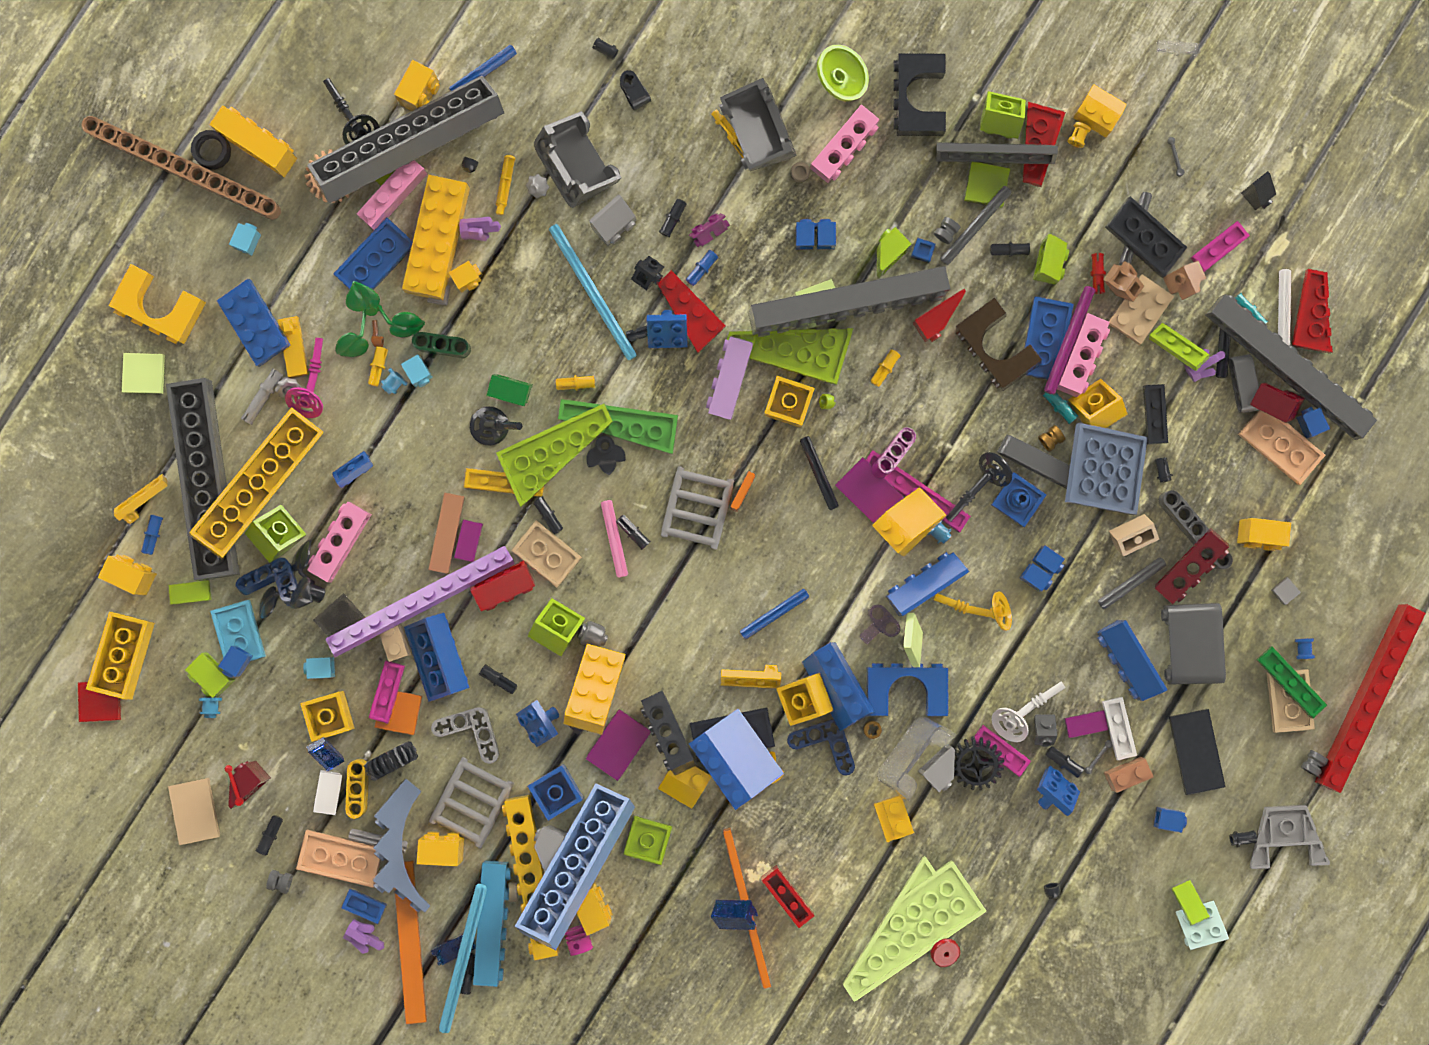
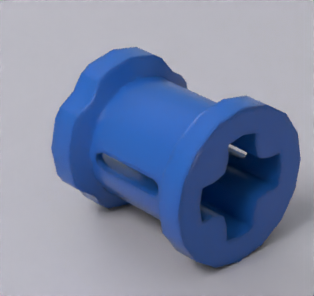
(1304, 648)

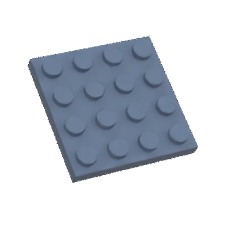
(1106, 469)

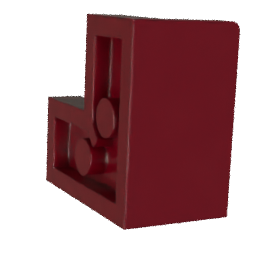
(1277, 403)

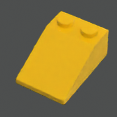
(909, 521)

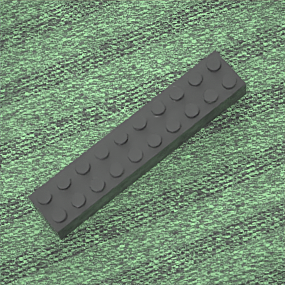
(406, 139)
(848, 301)
(199, 468)

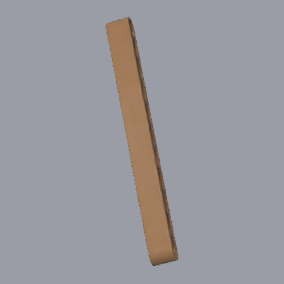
(174, 162)

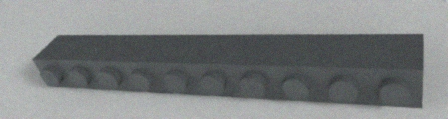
(1291, 367)

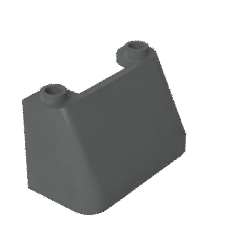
(758, 125)
(573, 160)
(1195, 644)

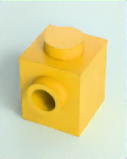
(466, 276)

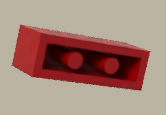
(503, 586)
(787, 896)

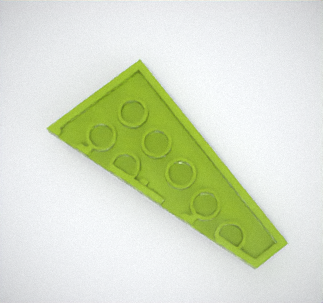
(802, 351)
(540, 457)

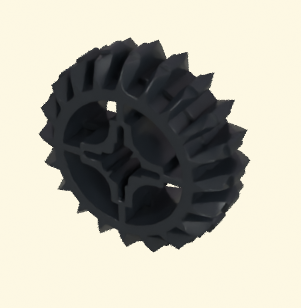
(391, 761)
(984, 762)

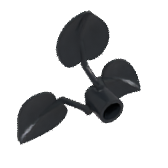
(304, 593)

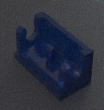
(734, 914)
(449, 949)

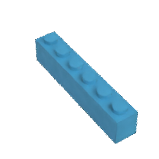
(491, 925)

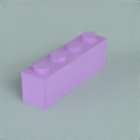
(730, 377)

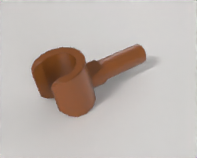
(377, 341)

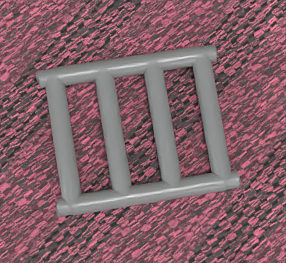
(676, 492)
(455, 783)

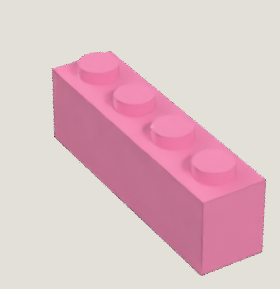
(391, 194)

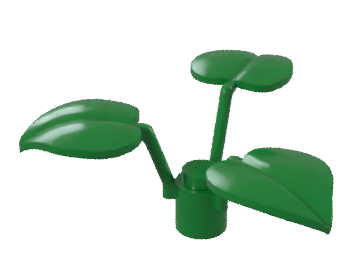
(367, 300)

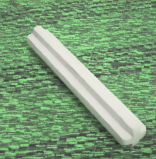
(1284, 306)

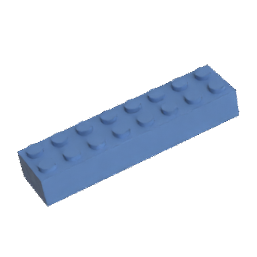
(575, 866)

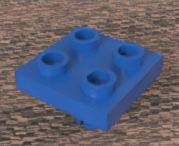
(667, 330)
(1018, 500)
(538, 722)
(1057, 791)

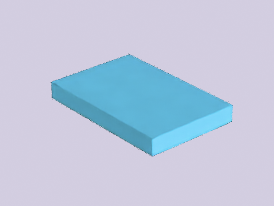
(238, 627)

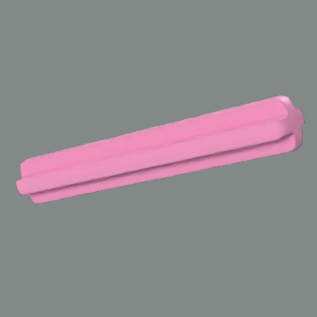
(614, 538)

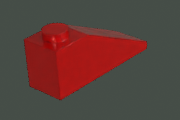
(935, 320)

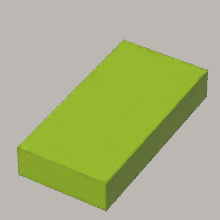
(190, 592)
(1190, 902)

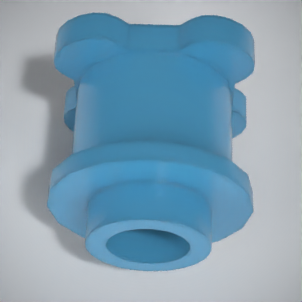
(393, 382)
(940, 533)
(210, 707)

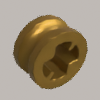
(878, 731)

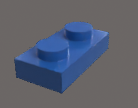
(352, 469)
(364, 906)

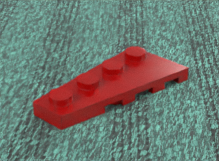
(1041, 129)
(701, 321)
(1312, 321)

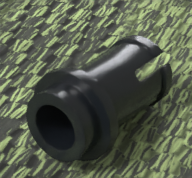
(605, 48)
(1163, 470)
(1238, 839)

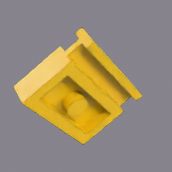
(893, 818)

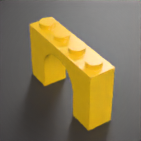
(129, 301)

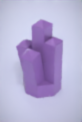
(478, 228)
(1201, 373)
(360, 935)

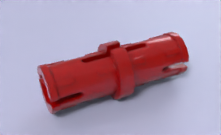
(1098, 273)

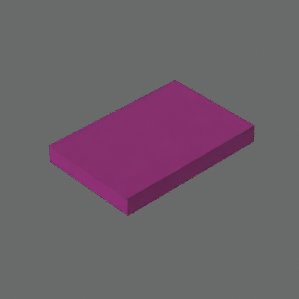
(867, 492)
(618, 744)

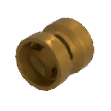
(1051, 438)

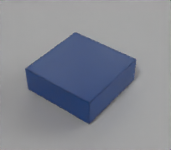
(923, 250)

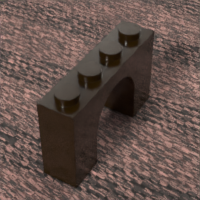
(1003, 371)

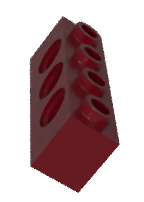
(1209, 540)

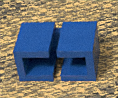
(825, 234)
(1048, 561)

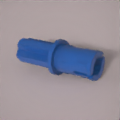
(702, 267)
(151, 534)

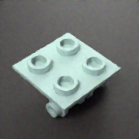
(1204, 932)

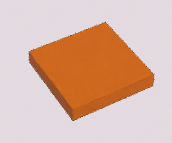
(742, 491)
(404, 714)

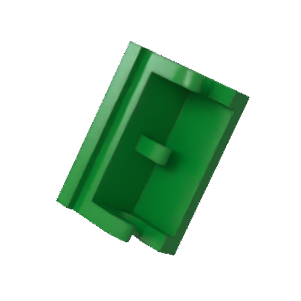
(509, 389)

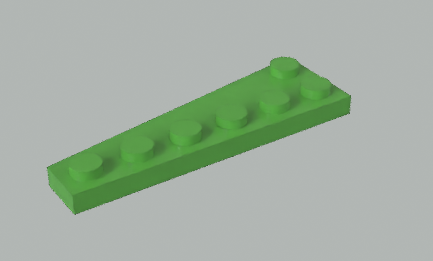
(637, 426)

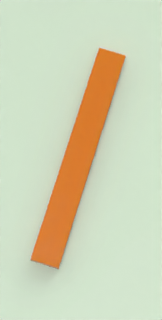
(744, 896)
(411, 956)

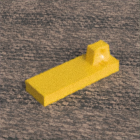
(294, 354)
(127, 509)
(768, 679)

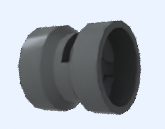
(947, 230)
(1314, 763)
(279, 881)

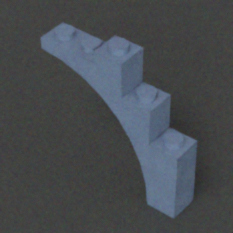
(389, 847)

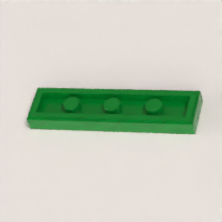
(1291, 682)

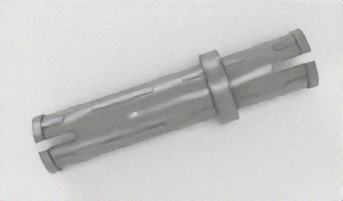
(262, 396)

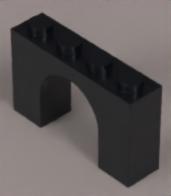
(909, 119)

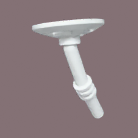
(1014, 717)

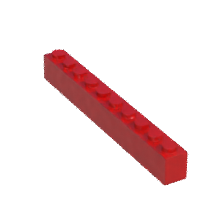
(1370, 697)

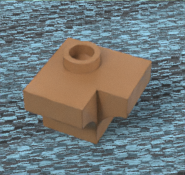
(1185, 280)
(1124, 281)

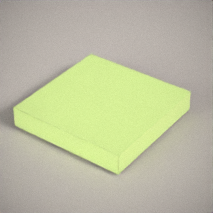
(143, 373)
(913, 640)

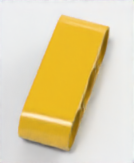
(352, 797)

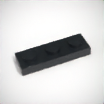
(1155, 414)

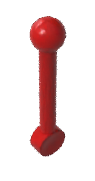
(239, 801)

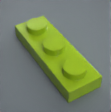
(1179, 346)

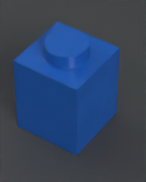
(1312, 422)
(235, 661)
(1170, 819)

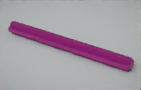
(1069, 340)

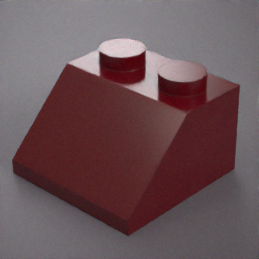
(248, 779)

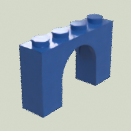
(933, 679)

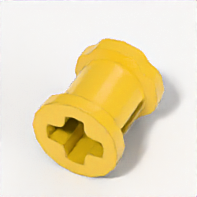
(1079, 135)

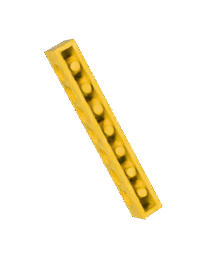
(524, 806)

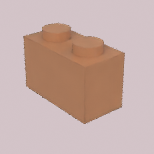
(1128, 774)

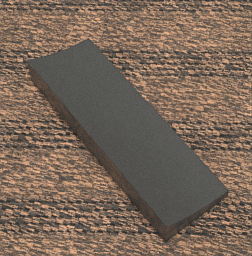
(996, 153)

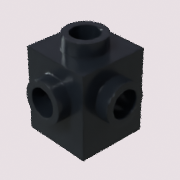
(647, 273)

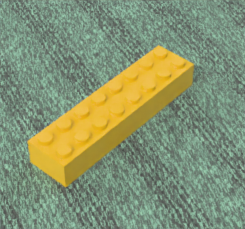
(256, 483)

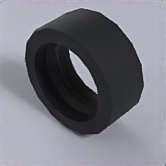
(197, 142)

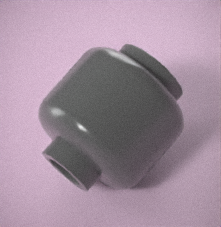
(592, 634)

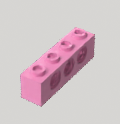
(861, 118)
(1099, 329)
(359, 519)

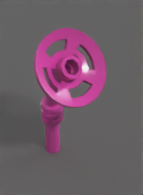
(308, 395)

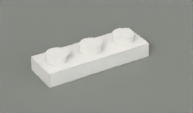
(1119, 728)

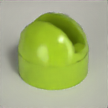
(827, 401)

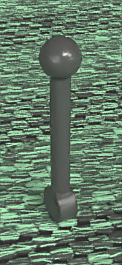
(1180, 172)
(1108, 744)

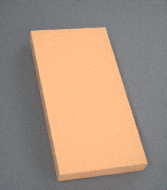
(1282, 446)
(338, 858)

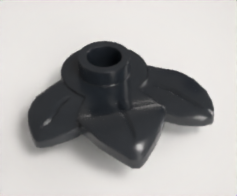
(605, 458)

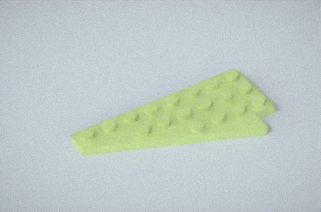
(925, 911)

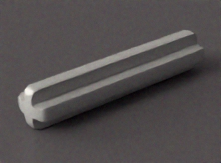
(369, 838)

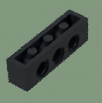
(683, 758)

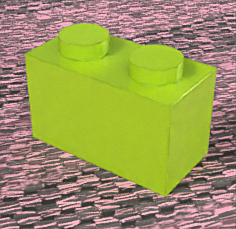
(208, 675)

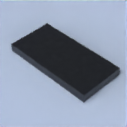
(1146, 237)
(757, 718)
(1197, 751)

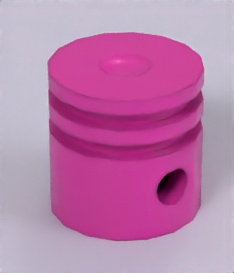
(577, 940)

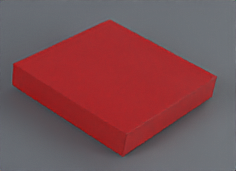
(96, 706)

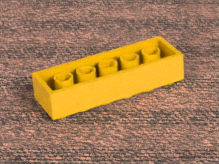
(435, 237)

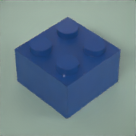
(555, 792)

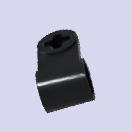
(635, 92)

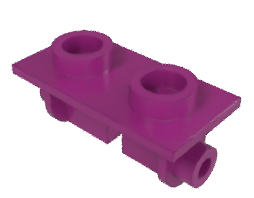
(714, 224)

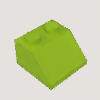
(1003, 115)
(891, 248)
(1050, 260)
(274, 533)
(556, 627)

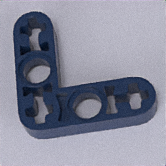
(278, 576)
(832, 739)

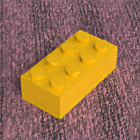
(254, 140)
(120, 656)
(594, 689)

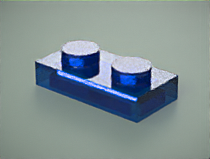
(325, 754)

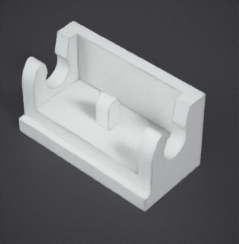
(327, 792)

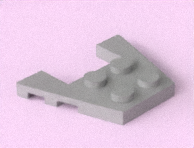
(1287, 827)

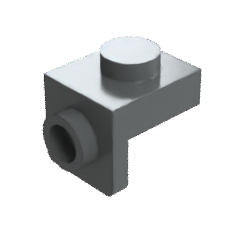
(1045, 730)

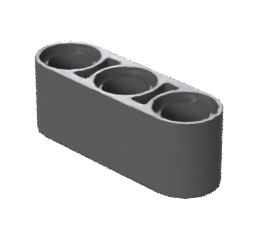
(1243, 381)

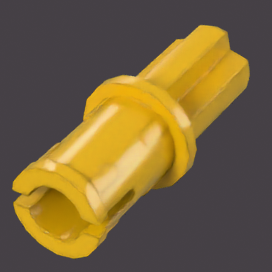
(377, 366)
(885, 368)
(575, 383)

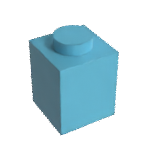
(245, 238)
(417, 371)
(319, 667)

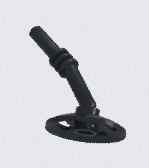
(352, 125)
(499, 423)
(988, 475)

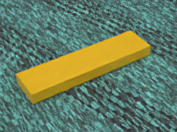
(490, 481)

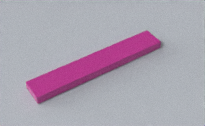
(907, 484)

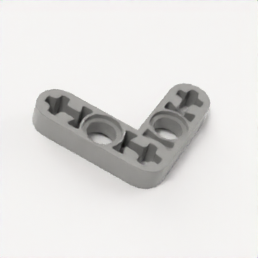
(470, 722)

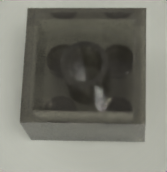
(338, 615)

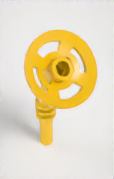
(996, 612)

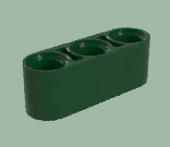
(432, 341)

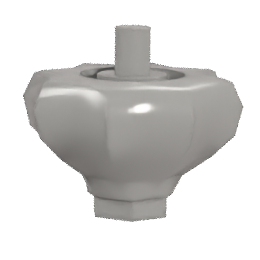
(537, 186)
(284, 385)

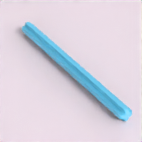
(592, 292)
(462, 958)

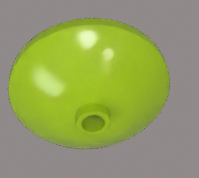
(842, 73)

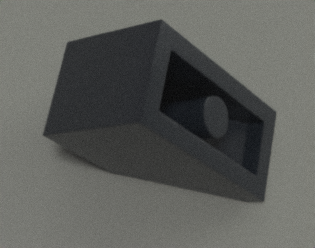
(1260, 192)

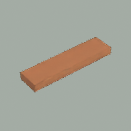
(446, 533)

